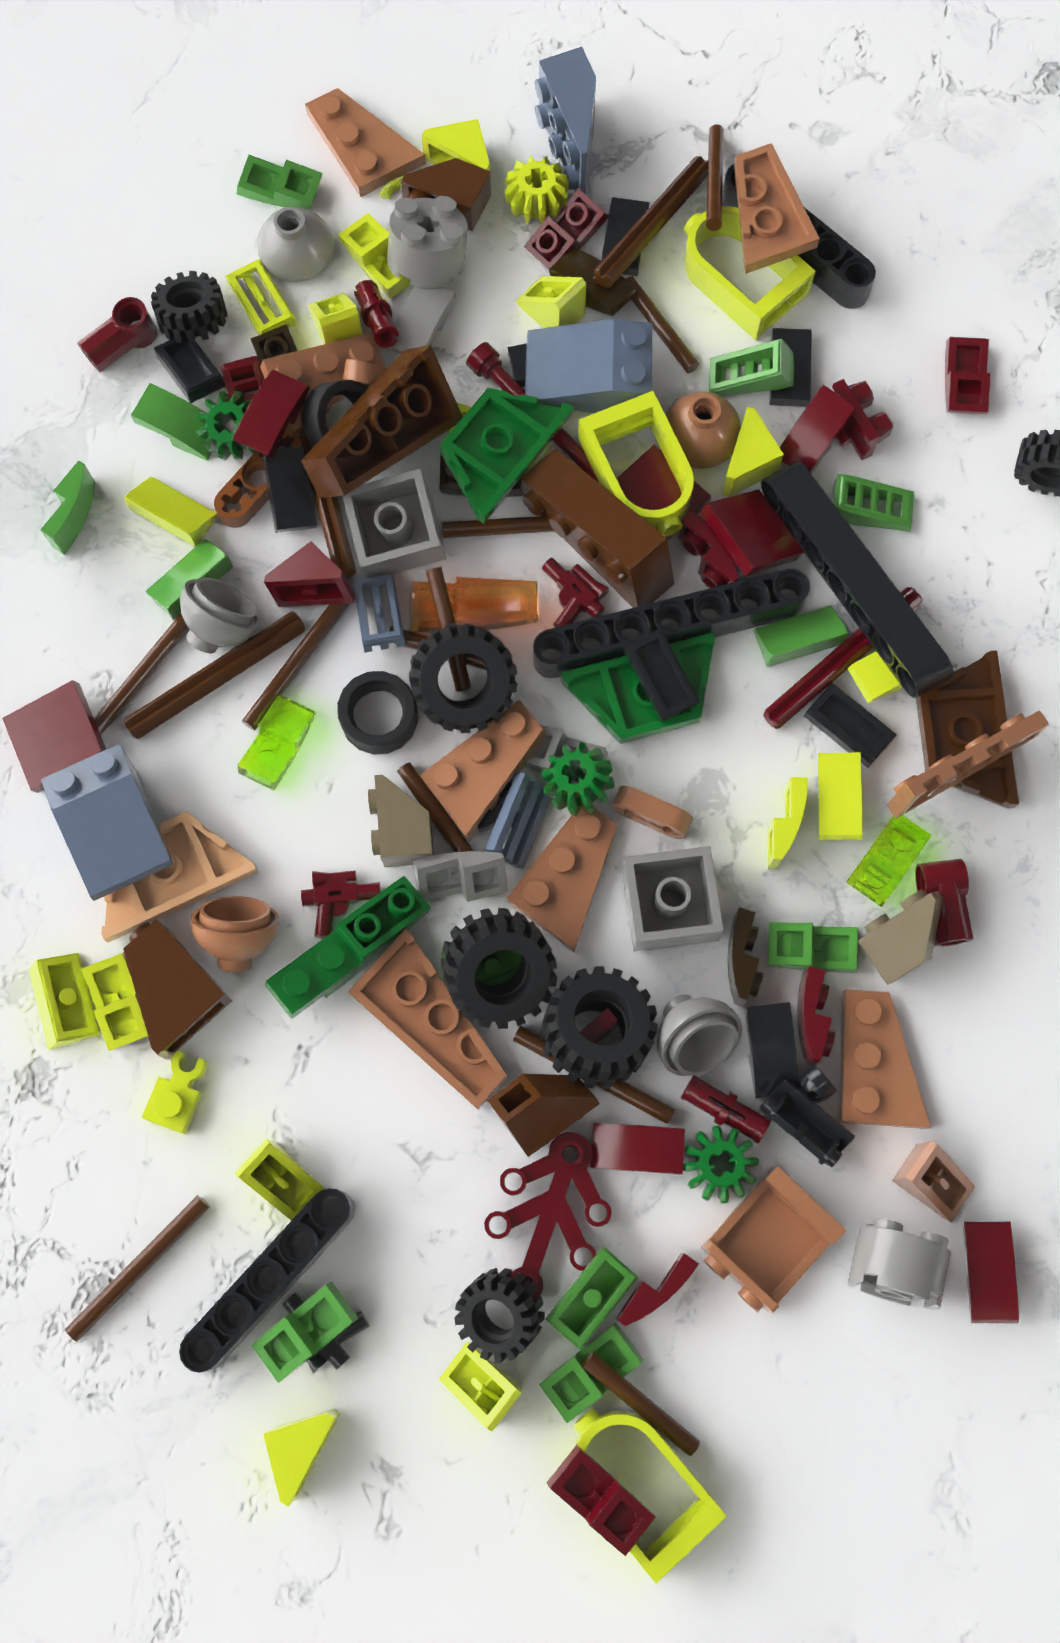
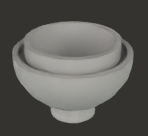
(295, 244)
(216, 614)
(697, 1034)

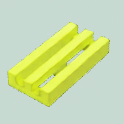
(244, 273)

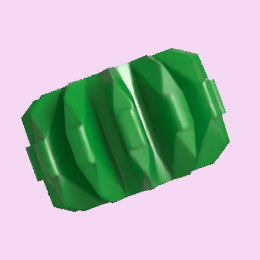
(215, 431)
(568, 768)
(725, 1178)

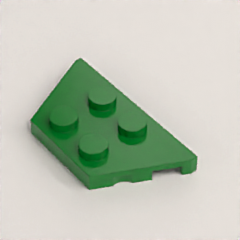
(498, 445)
(619, 701)

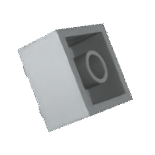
(394, 524)
(672, 898)

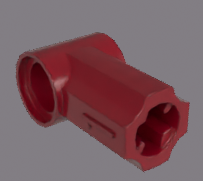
(117, 334)
(952, 882)

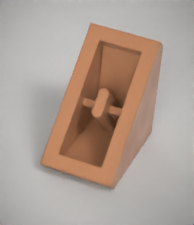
(934, 1180)

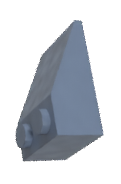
(589, 363)
(107, 821)

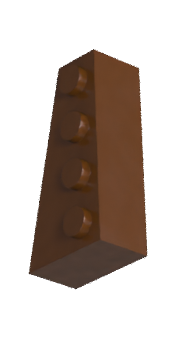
(386, 424)
(600, 529)

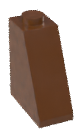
(170, 988)

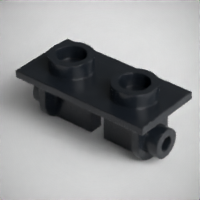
(807, 1123)

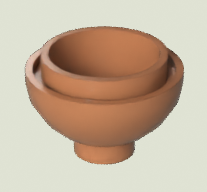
(704, 441)
(234, 930)

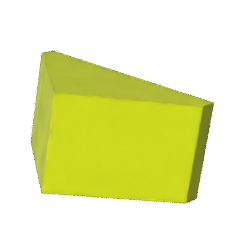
(458, 141)
(555, 300)
(336, 318)
(754, 455)
(278, 1178)
(481, 1386)
(295, 1449)

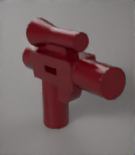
(577, 592)
(333, 896)

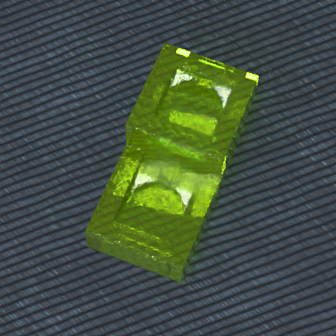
(277, 743)
(888, 859)

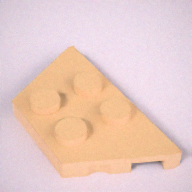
(200, 868)

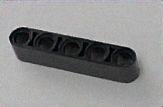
(843, 264)
(247, 1287)

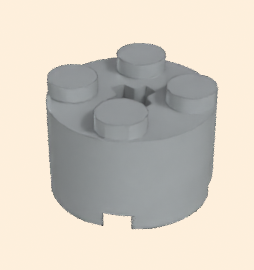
(427, 241)
(900, 1264)

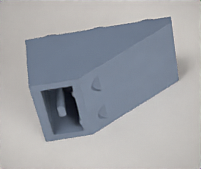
(568, 111)

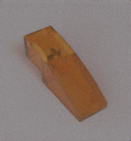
(477, 602)

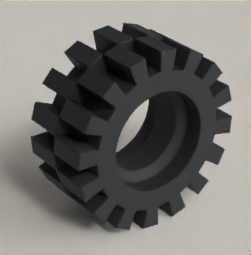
(189, 307)
(1039, 462)
(483, 1331)

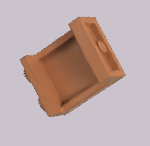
(771, 1240)

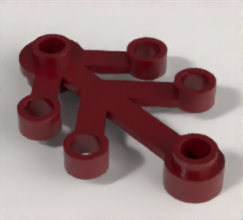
(552, 1204)

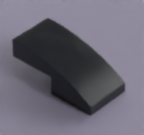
(771, 1047)

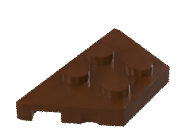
(960, 713)

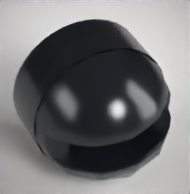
(816, 1084)

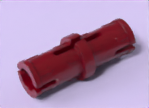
(376, 313)
(753, 1123)

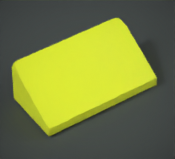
(171, 510)
(63, 1000)

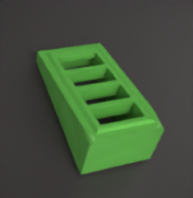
(776, 371)
(863, 488)

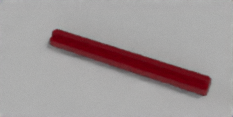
(825, 672)

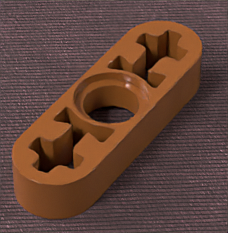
(232, 493)

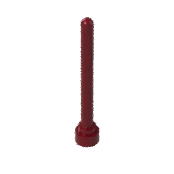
(485, 362)

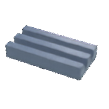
(382, 638)
(524, 823)

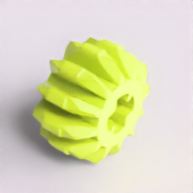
(536, 189)

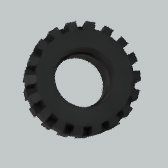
(488, 702)
(597, 993)
(510, 999)

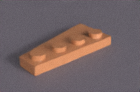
(956, 768)
(417, 1008)

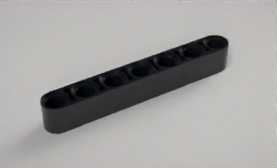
(857, 580)
(683, 609)

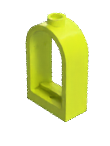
(751, 317)
(627, 419)
(688, 1528)

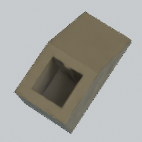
(402, 825)
(905, 940)

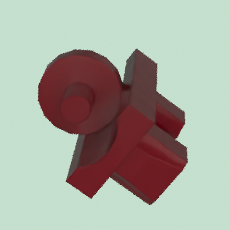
(862, 431)

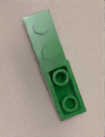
(349, 948)

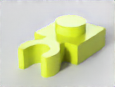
(173, 1100)

